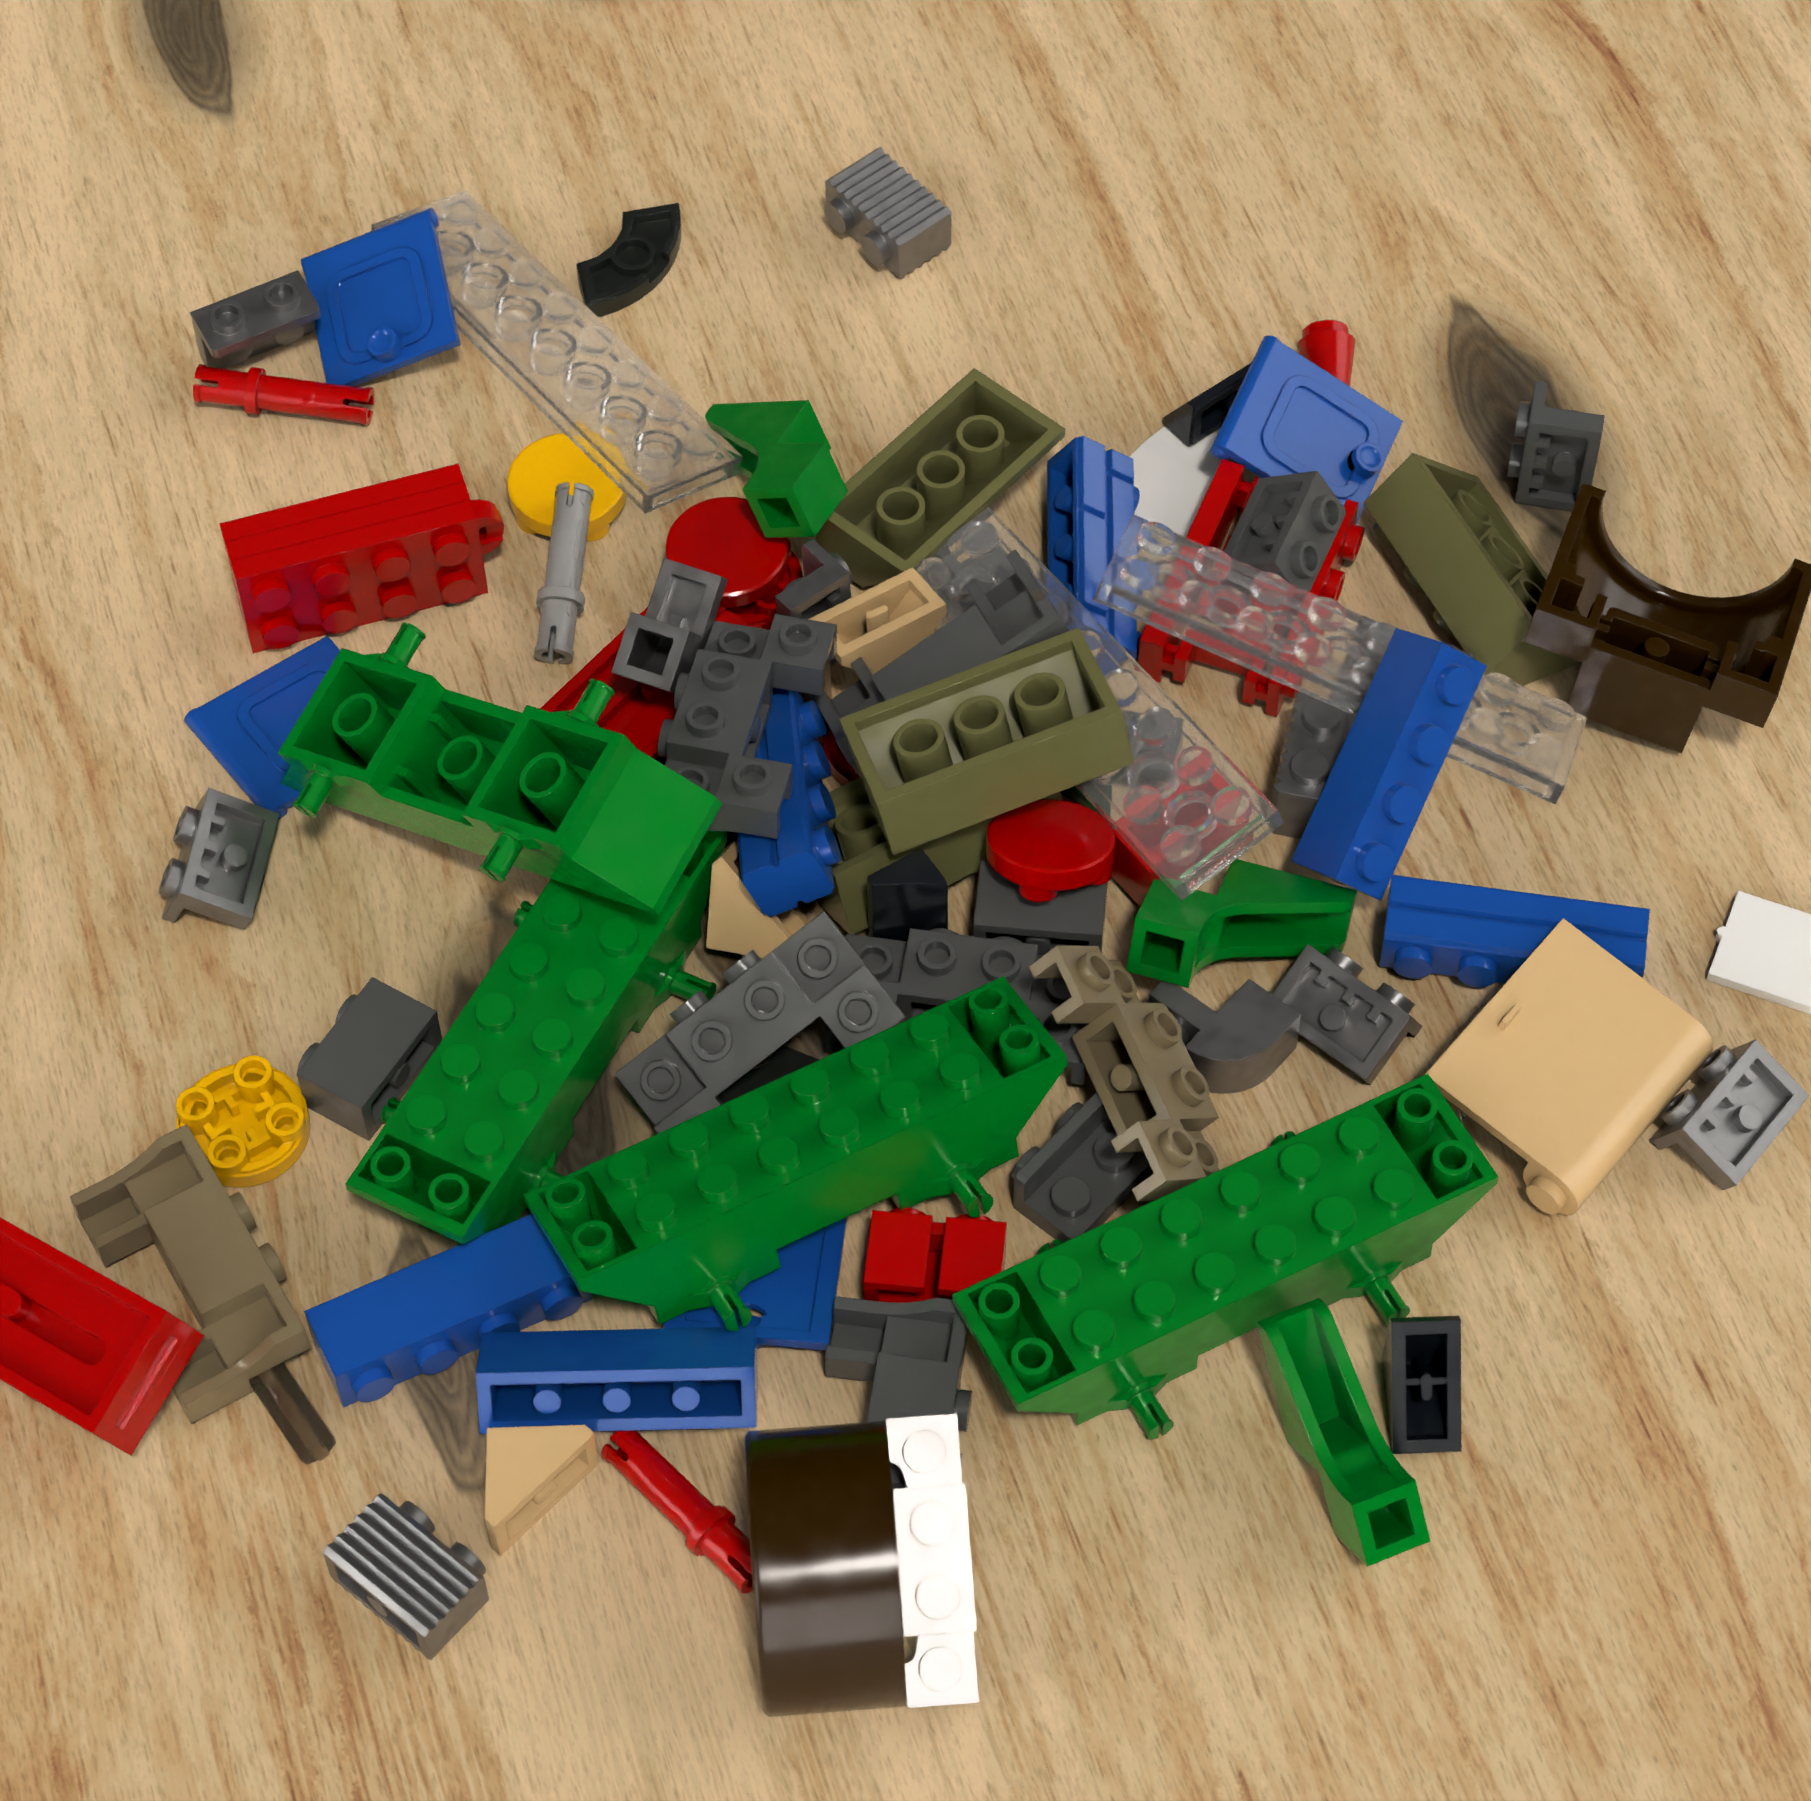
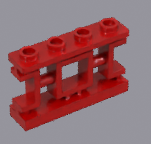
(1210, 527)

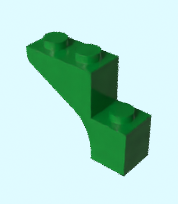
(787, 464)
(1251, 916)
(1333, 1428)

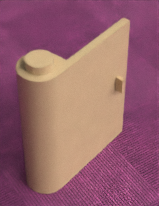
(1571, 1065)

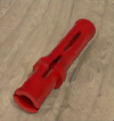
(260, 391)
(706, 1526)

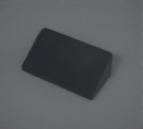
(1206, 411)
(907, 897)

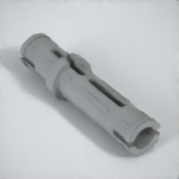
(561, 595)

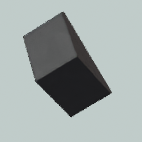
(1423, 1384)

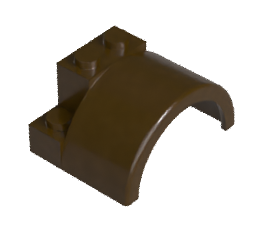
(1657, 651)
(859, 1565)

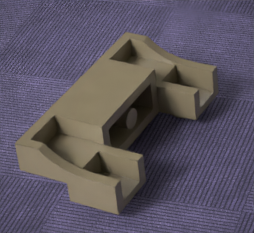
(1137, 1068)
(206, 1243)

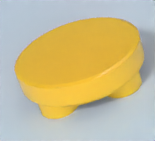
(544, 466)
(246, 1121)

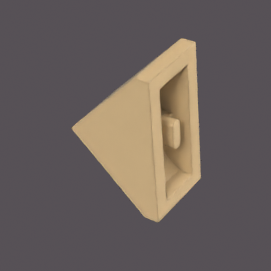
(885, 620)
(736, 919)
(530, 1474)

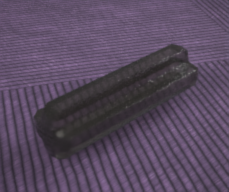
(293, 1414)

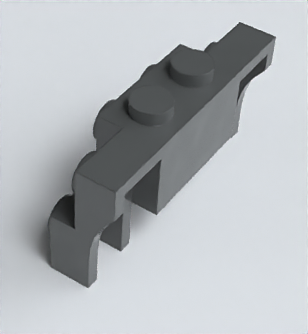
(1011, 618)
(726, 711)
(945, 965)
(755, 1015)
(908, 1353)

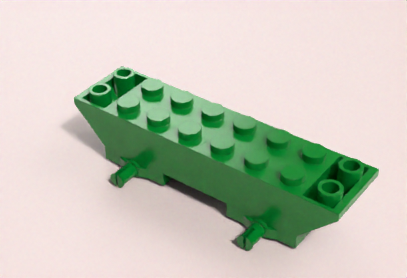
(495, 780)
(528, 1052)
(891, 1116)
(1301, 1221)

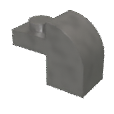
(674, 626)
(1237, 1043)

